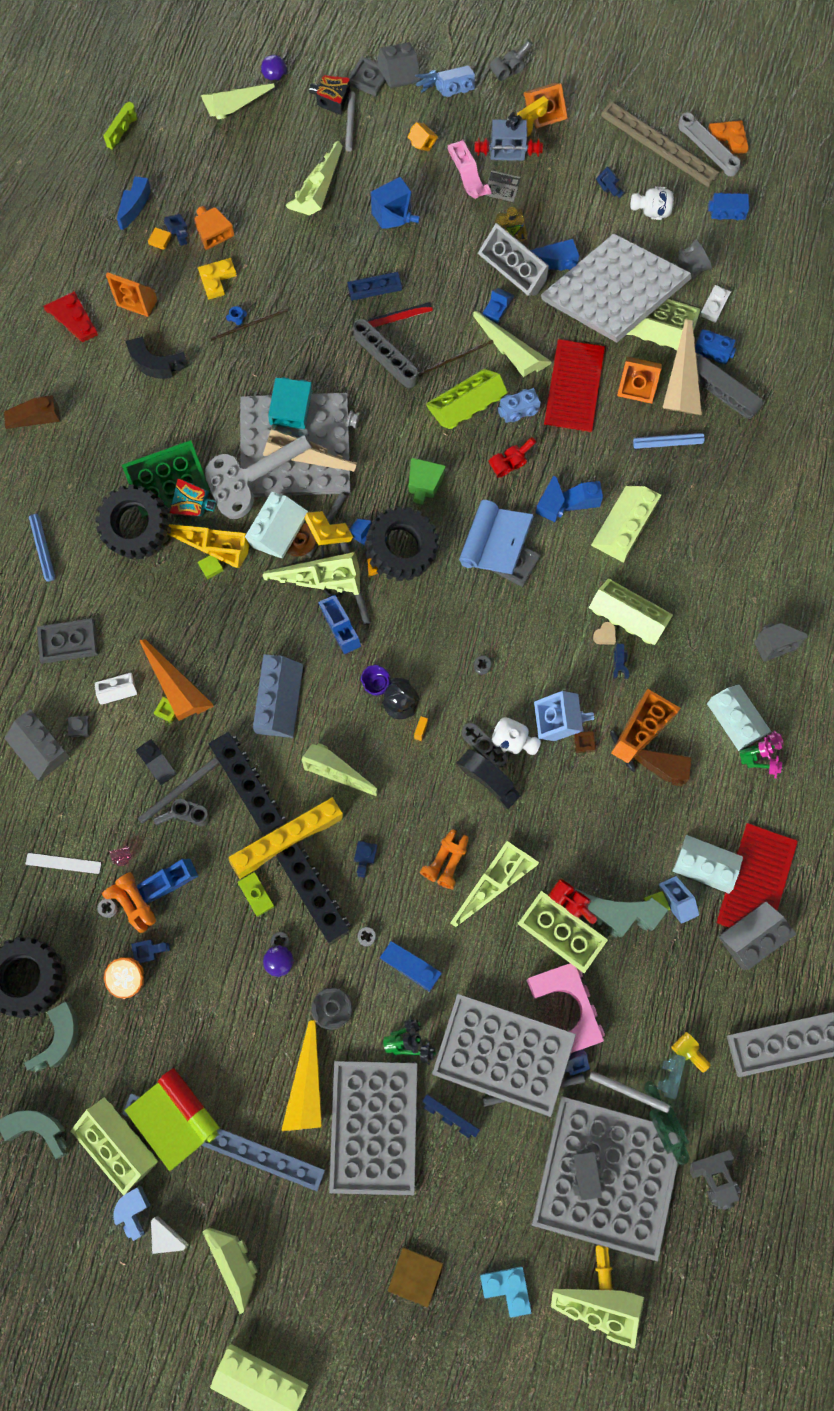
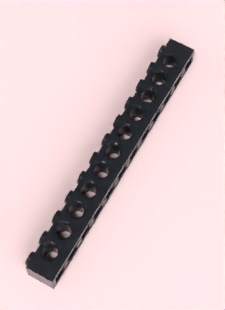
(228, 743)

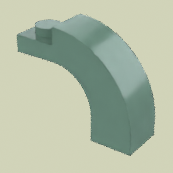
(65, 1038)
(40, 1122)

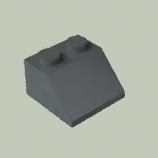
(398, 64)
(778, 640)

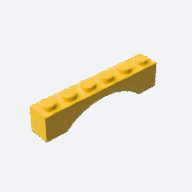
(264, 849)

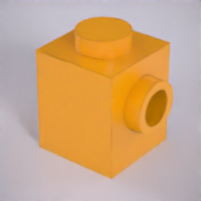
(422, 136)

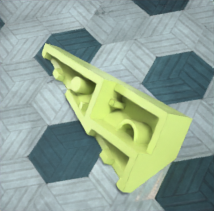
(316, 185)
(520, 354)
(333, 573)
(503, 872)

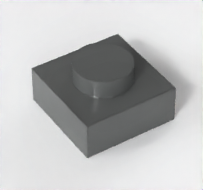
(78, 726)

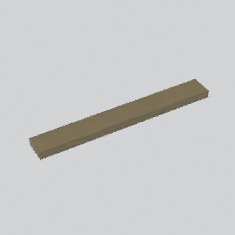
(660, 144)

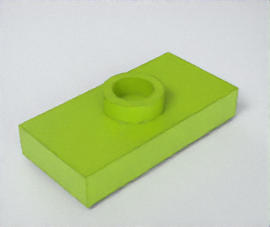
(255, 894)

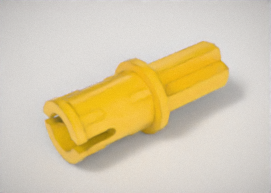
(603, 1268)

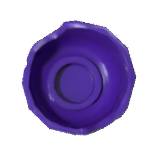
(273, 67)
(375, 680)
(278, 961)

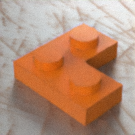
(731, 132)

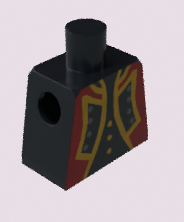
(331, 93)

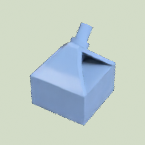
(560, 716)

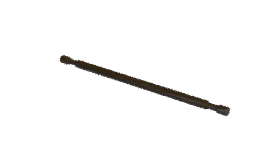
(249, 324)
(455, 357)

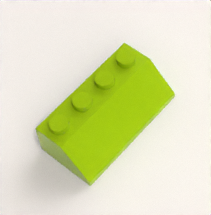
(467, 398)

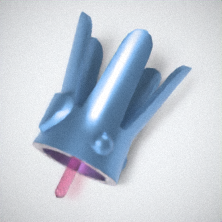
(429, 81)

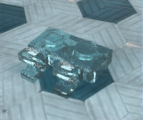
(671, 1085)

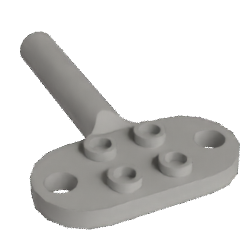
(232, 484)

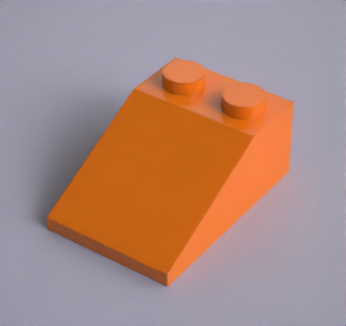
(132, 295)

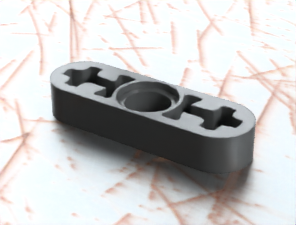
(470, 740)

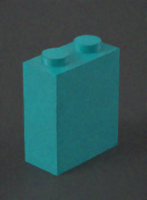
(290, 403)

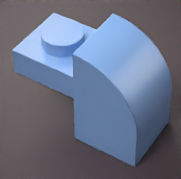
(126, 1212)

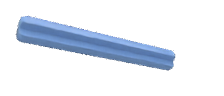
(668, 440)
(42, 548)

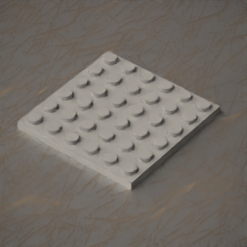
(615, 287)
(324, 426)
(634, 1174)

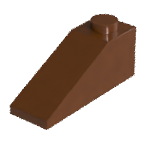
(32, 412)
(666, 766)

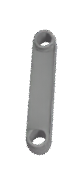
(709, 144)

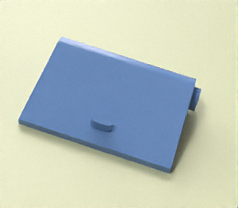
(492, 538)

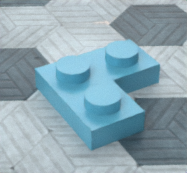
(509, 1283)

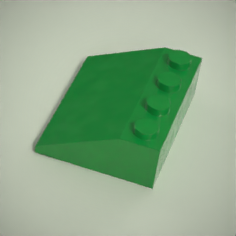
(163, 469)

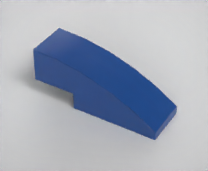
(133, 201)
(339, 624)
(167, 880)

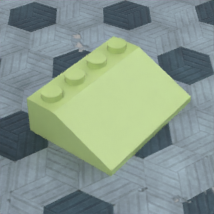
(666, 323)

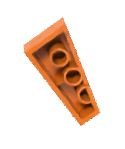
(646, 722)

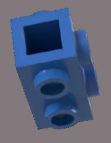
(729, 206)
(715, 346)

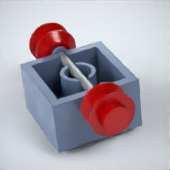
(507, 143)

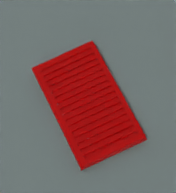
(574, 385)
(761, 874)

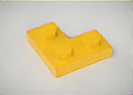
(533, 111)
(213, 274)
(326, 533)

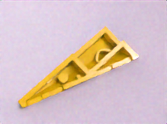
(223, 545)

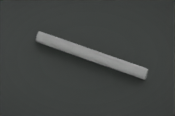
(350, 121)
(630, 1092)

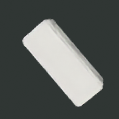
(115, 688)

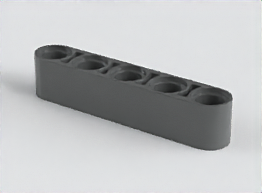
(387, 360)
(727, 388)

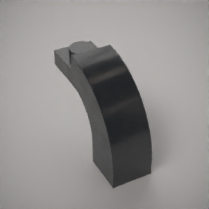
(154, 365)
(490, 776)

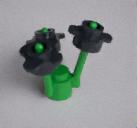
(410, 1040)

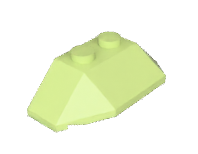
(233, 1264)

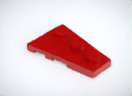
(73, 316)

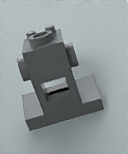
(723, 1195)

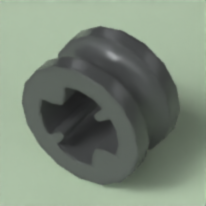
(476, 665)
(282, 935)

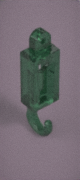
(668, 1123)

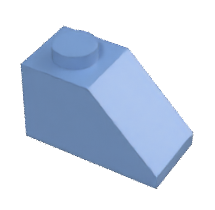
(679, 899)

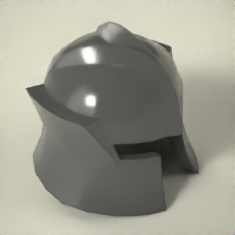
(694, 259)

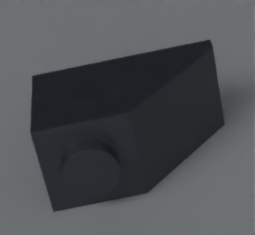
(156, 762)

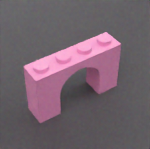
(568, 980)

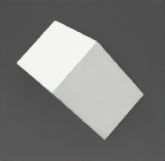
(165, 1238)

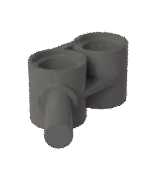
(511, 64)
(189, 815)

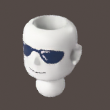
(655, 204)
(514, 737)

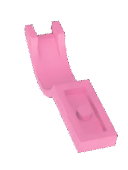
(468, 170)

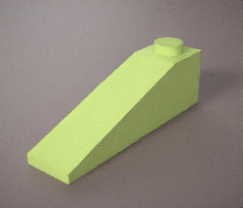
(227, 102)
(327, 764)
(607, 1310)

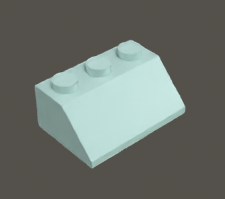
(276, 525)
(738, 716)
(708, 864)

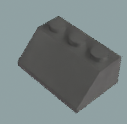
(35, 745)
(756, 936)

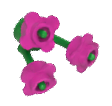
(766, 749)

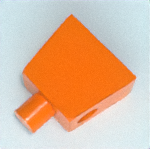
(212, 227)

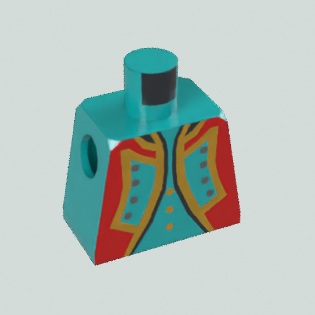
(191, 499)

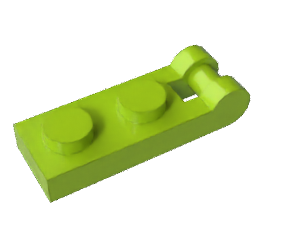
(120, 125)

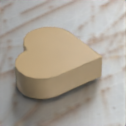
(605, 634)

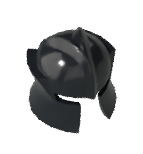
(399, 698)

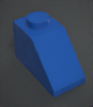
(583, 496)
(551, 502)

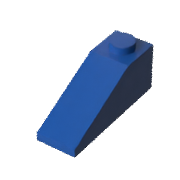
(559, 255)
(411, 966)

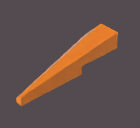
(180, 692)

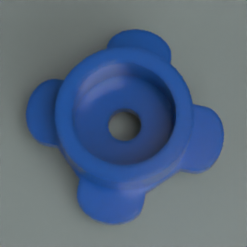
(236, 311)

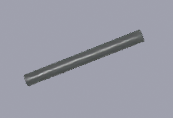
(332, 513)

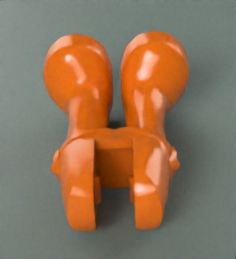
(446, 879)
(139, 917)

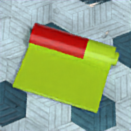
(172, 1119)

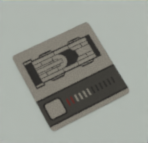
(503, 186)

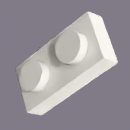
(715, 303)

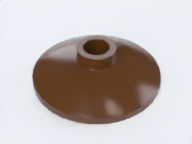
(305, 536)

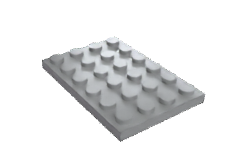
(504, 1055)
(373, 1128)

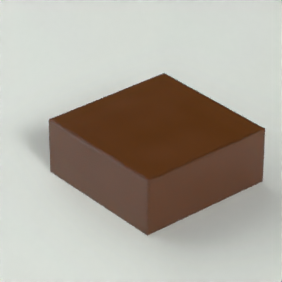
(584, 742)

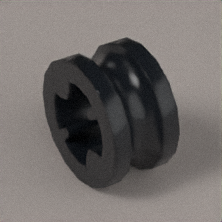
(513, 121)

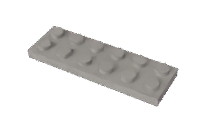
(782, 1045)

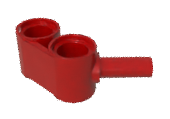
(513, 459)
(575, 901)

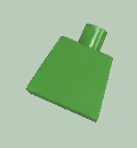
(424, 479)

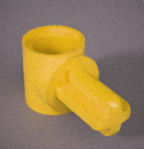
(688, 1047)

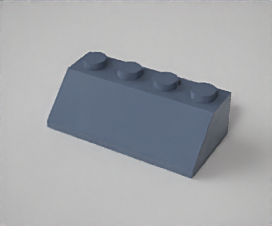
(278, 696)

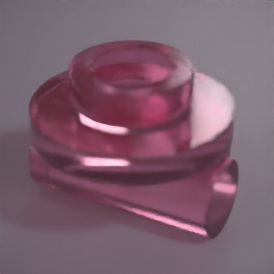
(120, 856)

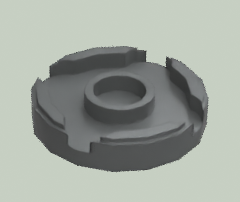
(331, 1008)

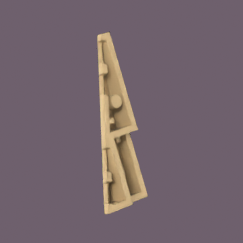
(683, 386)
(316, 455)

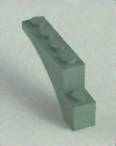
(621, 915)

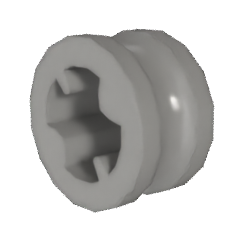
(353, 419)
(101, 910)
(364, 942)

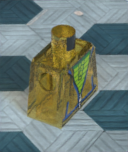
(513, 222)

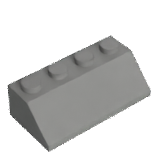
(514, 260)

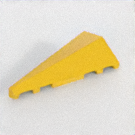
(304, 1100)

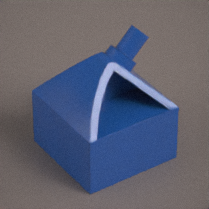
(392, 204)

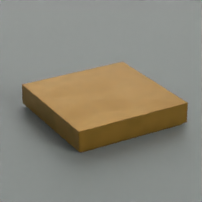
(415, 1277)

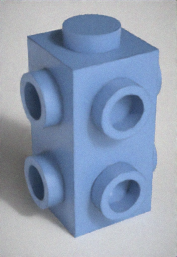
(455, 81)
(519, 405)

